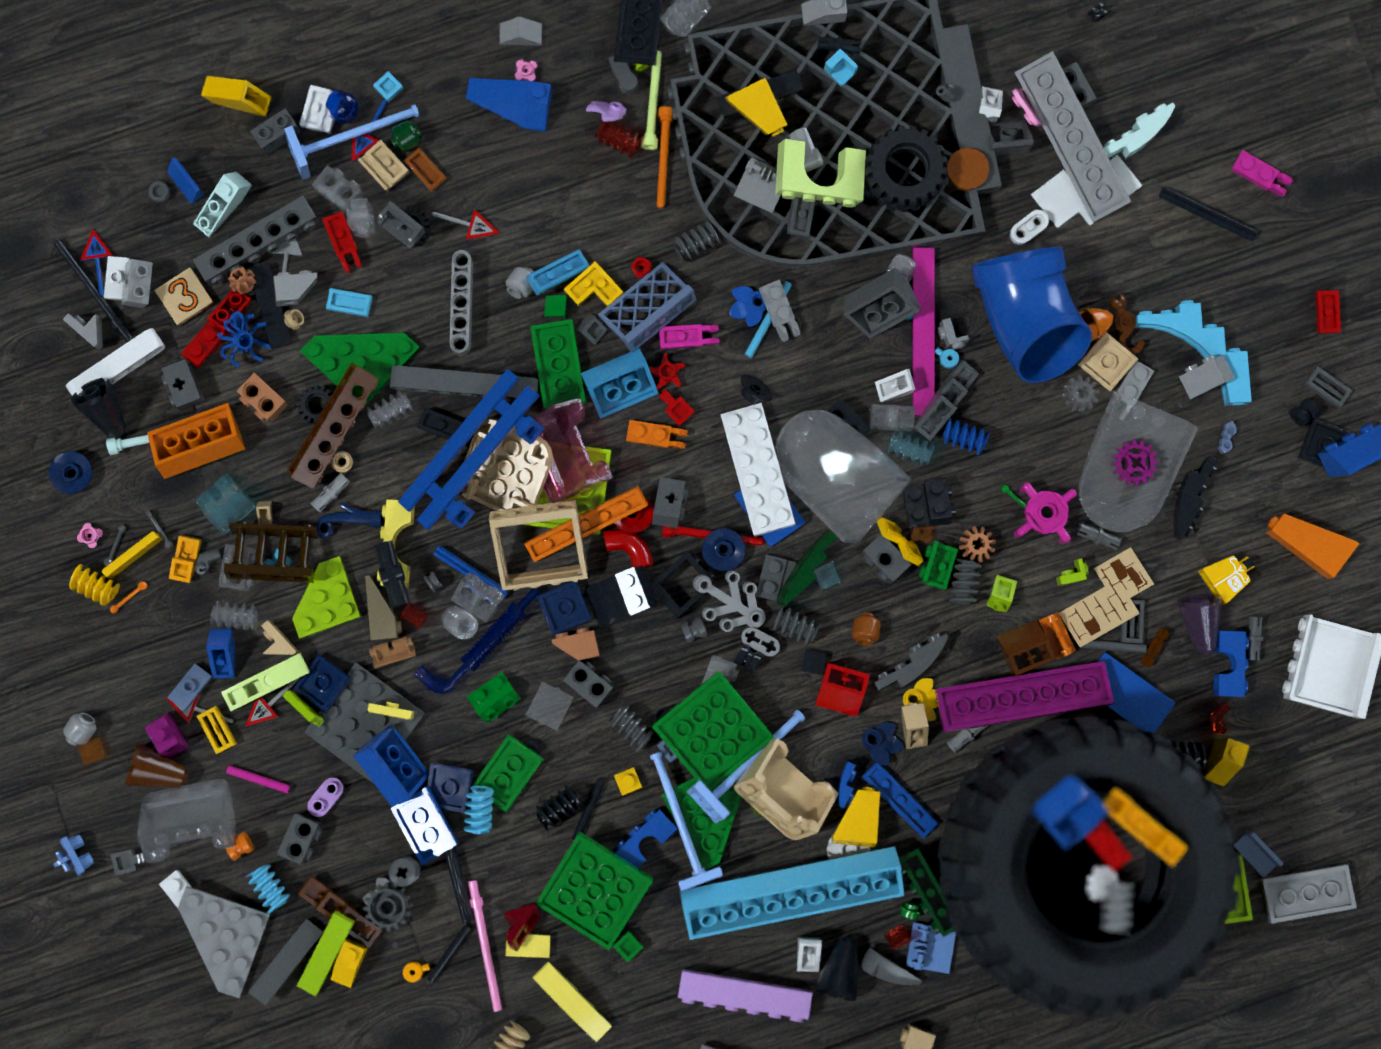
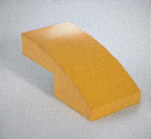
(185, 558)

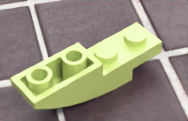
(265, 682)

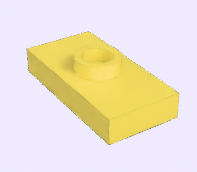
(391, 709)

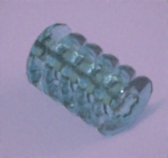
(910, 448)

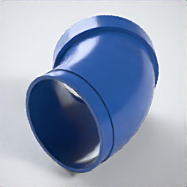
(1033, 312)

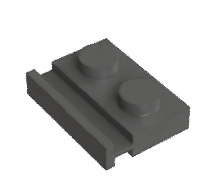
(773, 577)

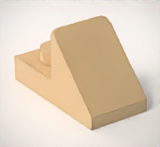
(282, 644)

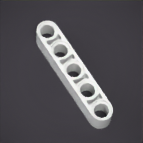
(121, 361)

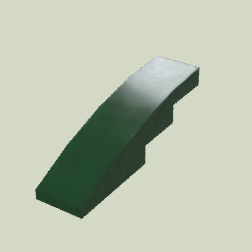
(802, 572)

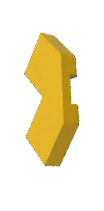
(893, 533)

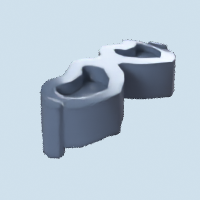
(1225, 444)

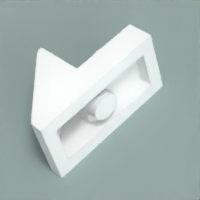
(991, 103)

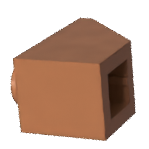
(580, 646)

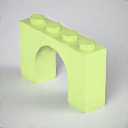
(794, 182)

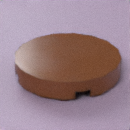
(967, 169)

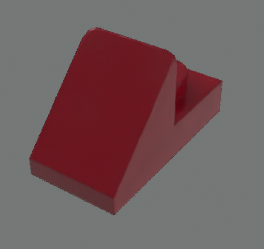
(522, 923)

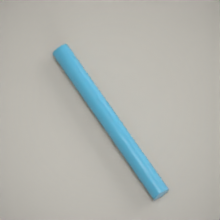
(763, 327)

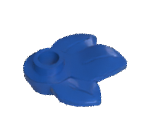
(745, 305)

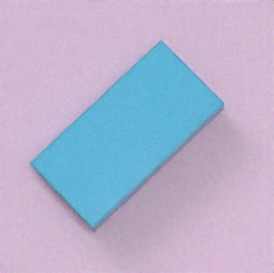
(349, 302)

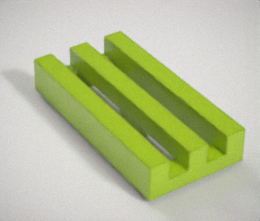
(304, 708)

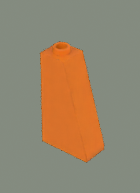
(1312, 544)

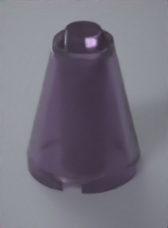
(1202, 620)

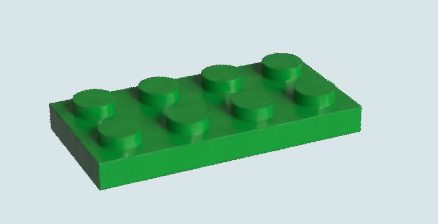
(557, 362)

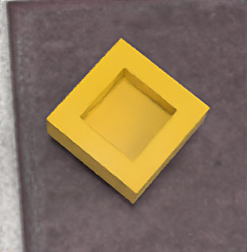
(628, 781)

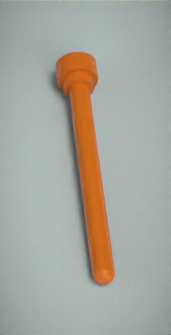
(666, 117)

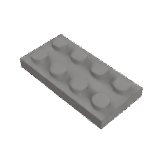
(1308, 893)

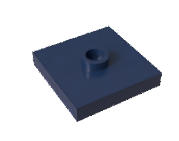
(564, 608)
(322, 683)
(450, 786)

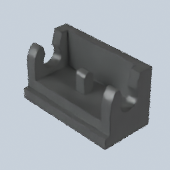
(400, 225)

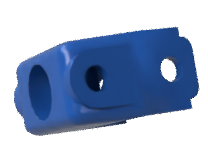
(1069, 811)

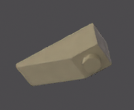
(382, 618)

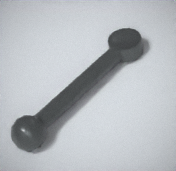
(121, 528)
(168, 544)

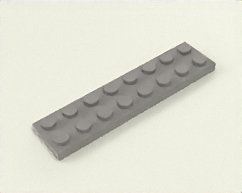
(1072, 136)

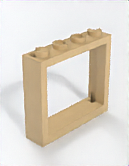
(530, 515)

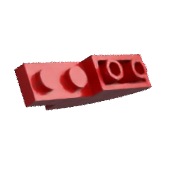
(206, 340)

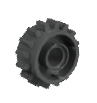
(379, 915)

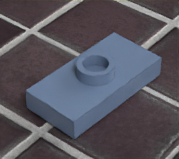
(190, 687)

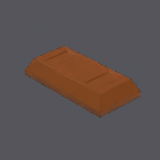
(425, 169)

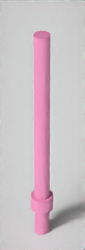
(476, 903)

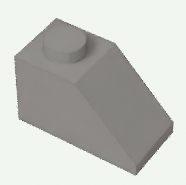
(823, 11)

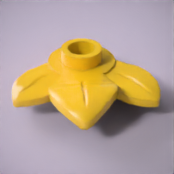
(925, 695)

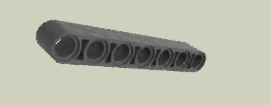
(453, 382)

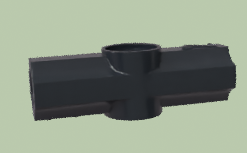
(391, 574)

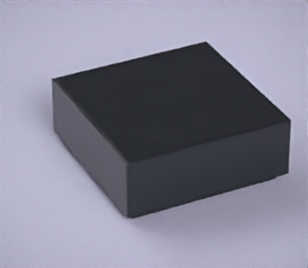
(814, 662)

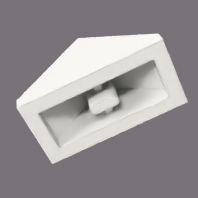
(895, 386)
(808, 954)

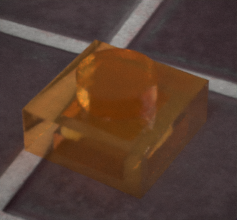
(92, 751)

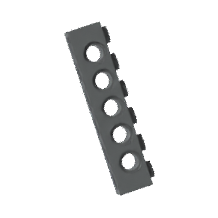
(244, 240)

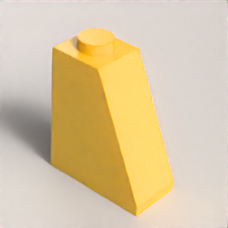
(236, 95)
(759, 107)
(1225, 760)
(860, 821)

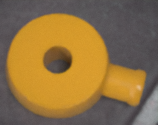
(418, 971)

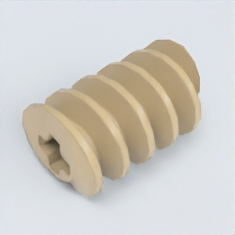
(513, 1038)

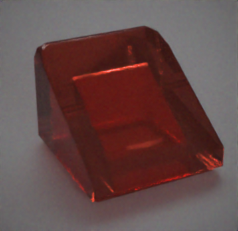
(897, 937)

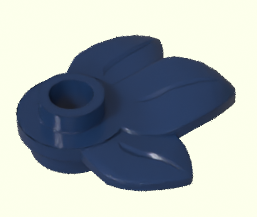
(884, 743)

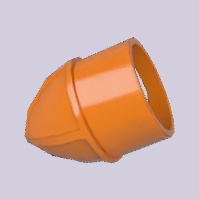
(1097, 320)

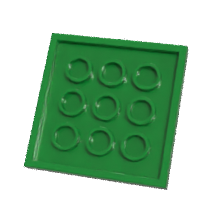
(712, 731)
(594, 891)

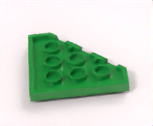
(370, 351)
(706, 835)

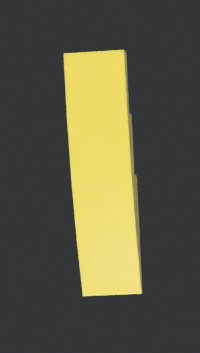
(572, 1001)

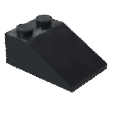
(621, 596)

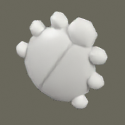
(1101, 877)

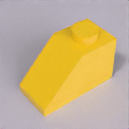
(348, 962)

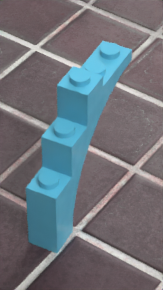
(1208, 341)

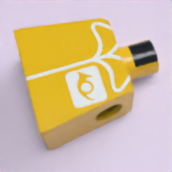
(1227, 577)

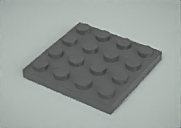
(350, 723)

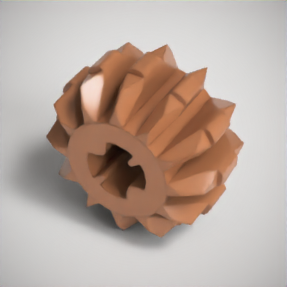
(972, 537)

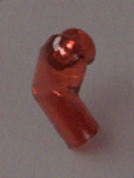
(1216, 719)

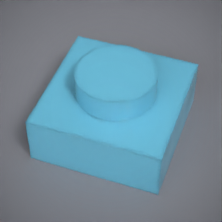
(388, 87)

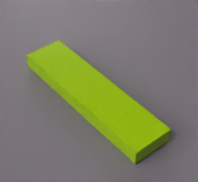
(325, 953)

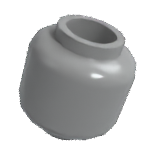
(517, 283)
(79, 729)

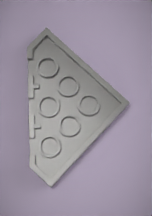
(224, 936)

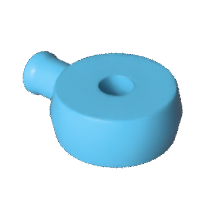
(948, 353)

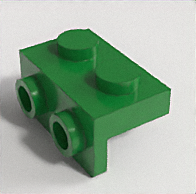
(938, 565)
(493, 698)

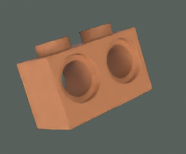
(264, 395)

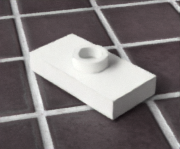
(115, 277)

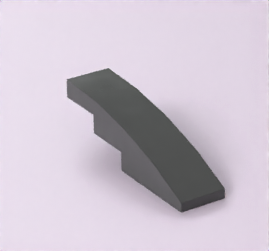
(945, 400)
(285, 962)

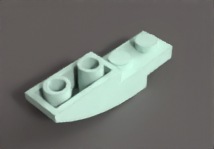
(1144, 131)

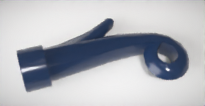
(352, 516)

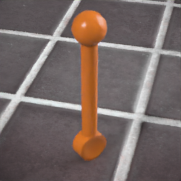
(142, 586)

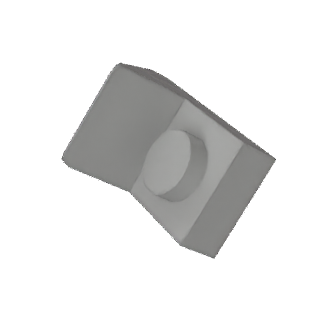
(90, 331)

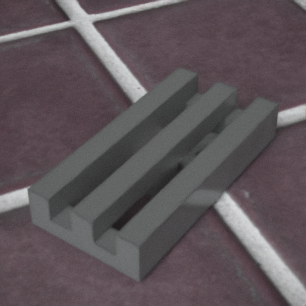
(1322, 393)
(1123, 633)

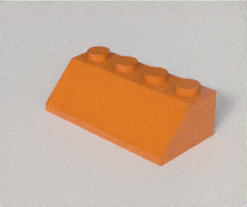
(195, 441)

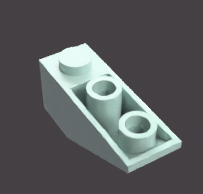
(222, 202)

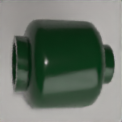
(405, 136)

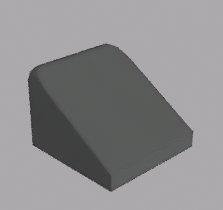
(592, 328)

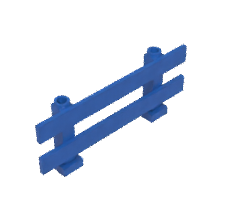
(445, 497)

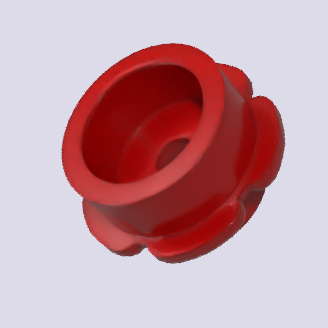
(635, 267)

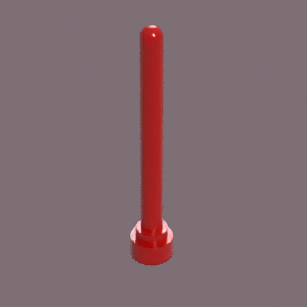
(693, 532)

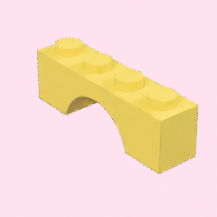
(395, 521)

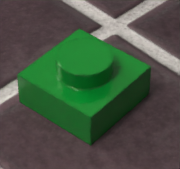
(628, 946)

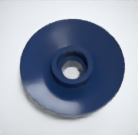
(60, 472)
(723, 560)

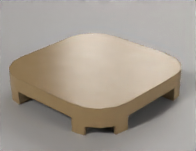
(512, 473)

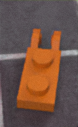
(654, 434)

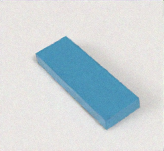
(557, 272)

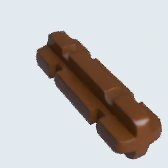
(1155, 647)

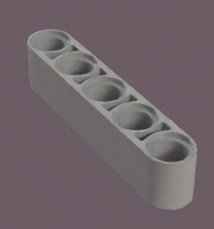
(458, 293)

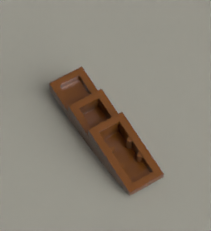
(328, 902)

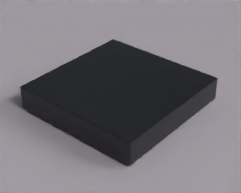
(1317, 436)

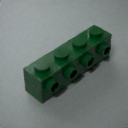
(929, 890)

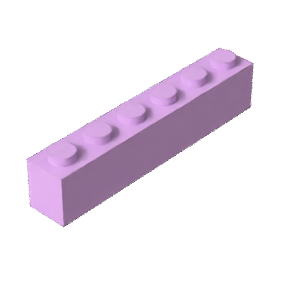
(744, 994)

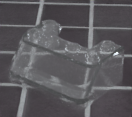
(186, 815)

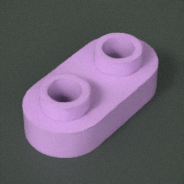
(325, 797)

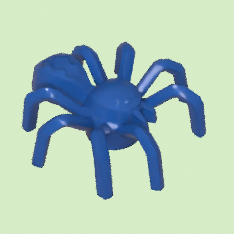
(241, 339)

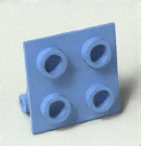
(930, 950)

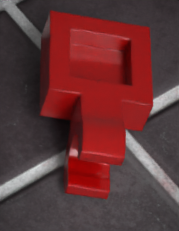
(678, 409)

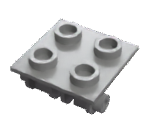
(758, 185)

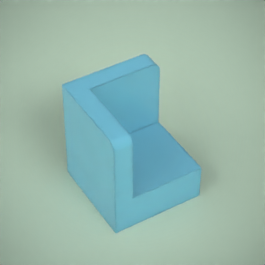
(841, 67)

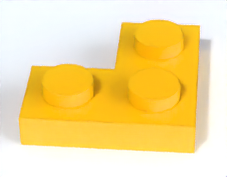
(593, 281)

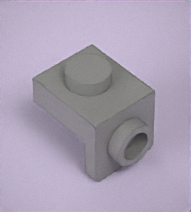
(947, 333)

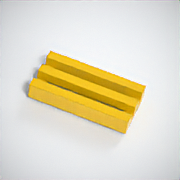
(224, 726)

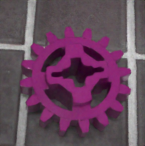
(1141, 456)

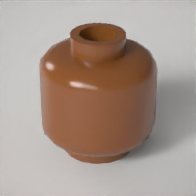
(866, 629)

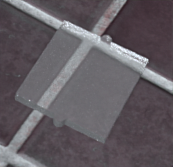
(549, 706)

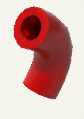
(631, 544)

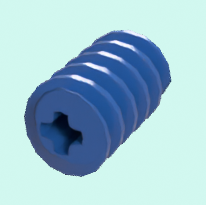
(965, 436)

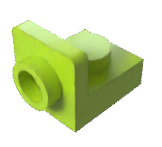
(1071, 577)
(1002, 593)

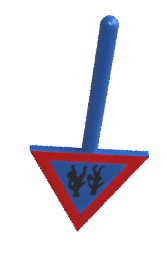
(364, 142)
(94, 250)

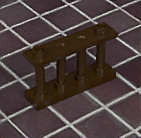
(280, 572)

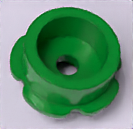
(910, 910)

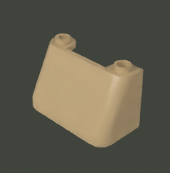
(785, 793)

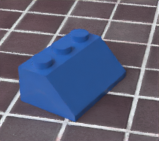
(1353, 451)
(392, 765)

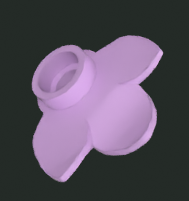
(610, 112)

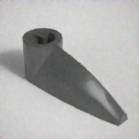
(886, 969)

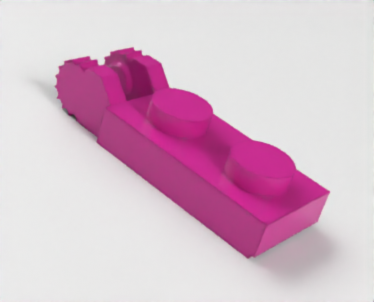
(1260, 173)
(687, 336)

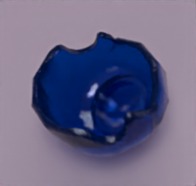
(342, 106)

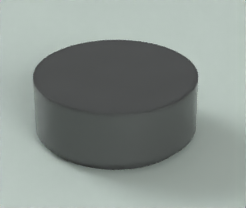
(159, 192)

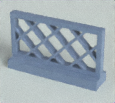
(661, 315)

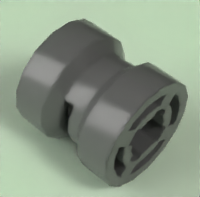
(694, 629)

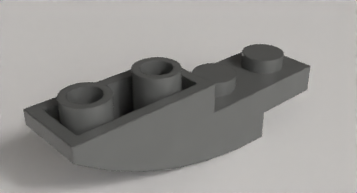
(919, 658)

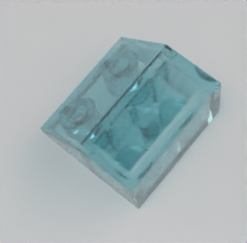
(225, 503)

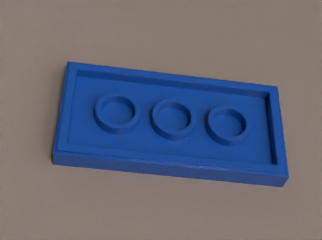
(1134, 697)

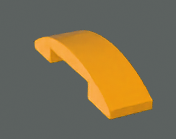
(1143, 827)

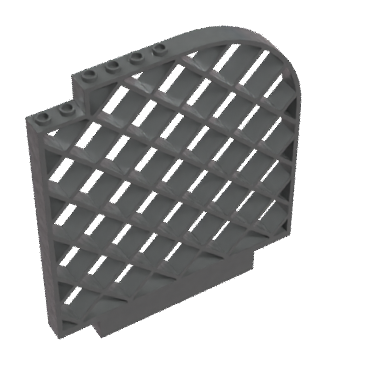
(969, 127)

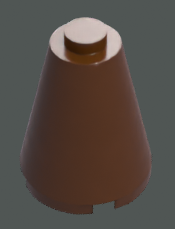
(154, 770)

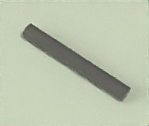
(1117, 646)

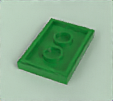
(509, 771)

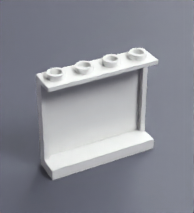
(1333, 667)

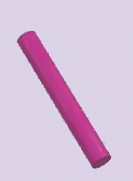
(258, 779)

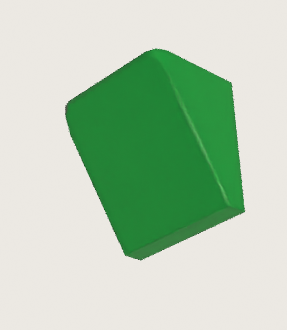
(555, 306)

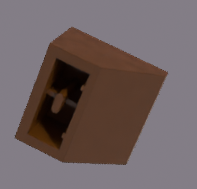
(1025, 648)

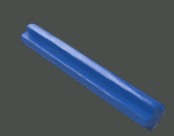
(465, 568)

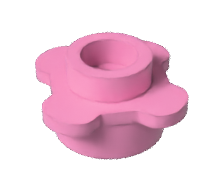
(525, 76)
(88, 529)

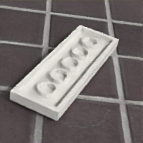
(758, 469)

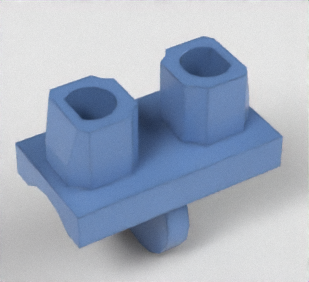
(69, 846)

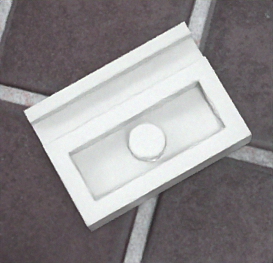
(315, 112)

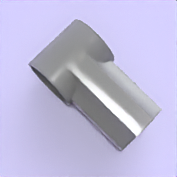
(812, 155)

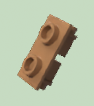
(400, 650)

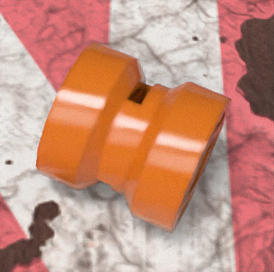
(241, 845)

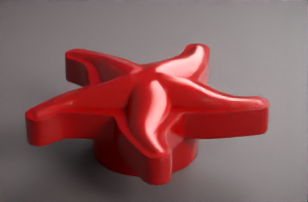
(667, 372)

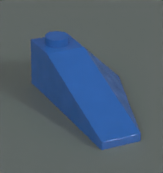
(514, 100)

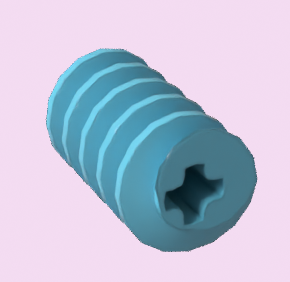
(480, 810)
(268, 887)

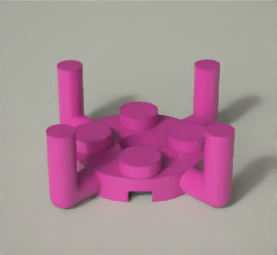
(1035, 519)

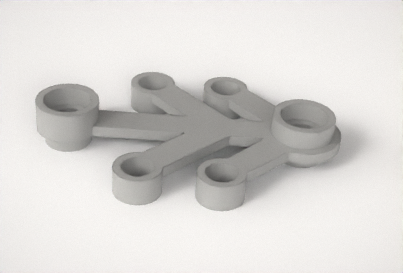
(732, 603)

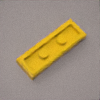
(132, 554)

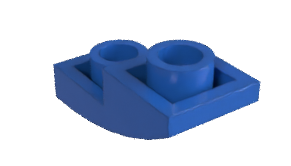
(845, 792)

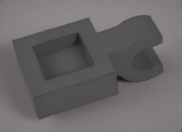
(126, 861)

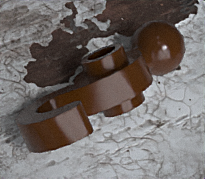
(1124, 322)

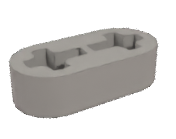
(762, 637)

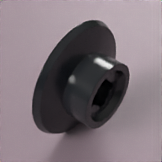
(754, 390)

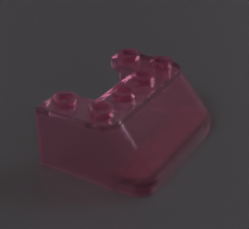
(571, 464)

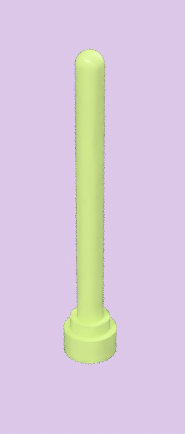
(649, 140)

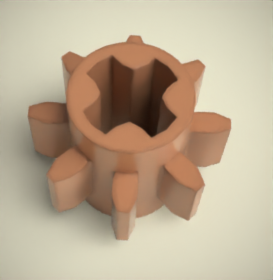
(241, 280)

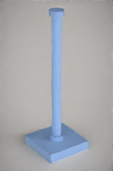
(300, 151)
(709, 800)
(699, 873)

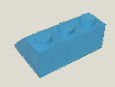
(619, 383)

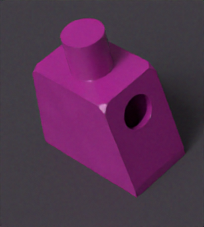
(166, 735)

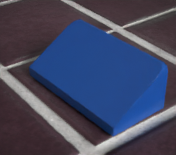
(184, 181)

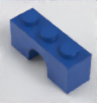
(1233, 682)
(657, 825)

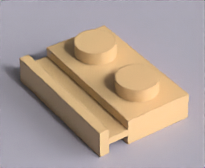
(383, 165)

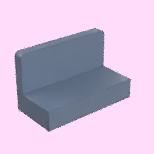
(1256, 853)

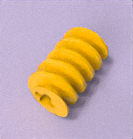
(93, 587)

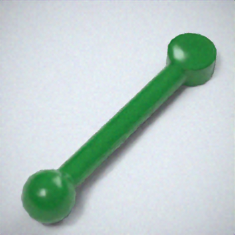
(1005, 489)

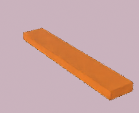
(589, 522)

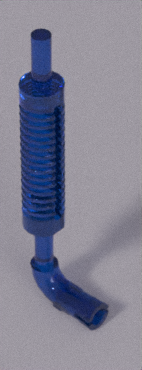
(481, 649)

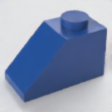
(221, 653)

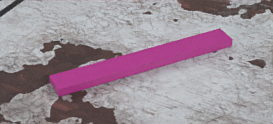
(923, 330)

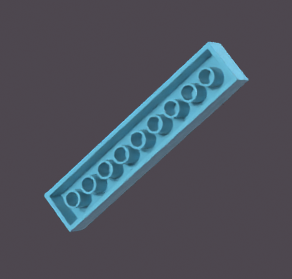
(792, 893)

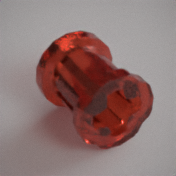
(414, 616)

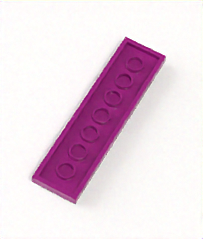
(1024, 697)

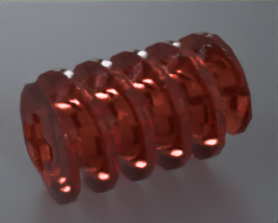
(618, 138)

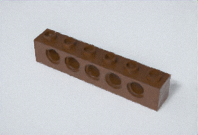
(332, 413)

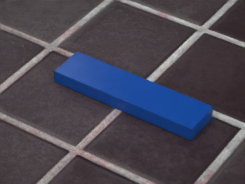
(900, 800)

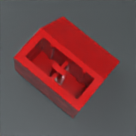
(842, 689)

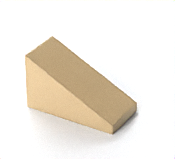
(264, 512)

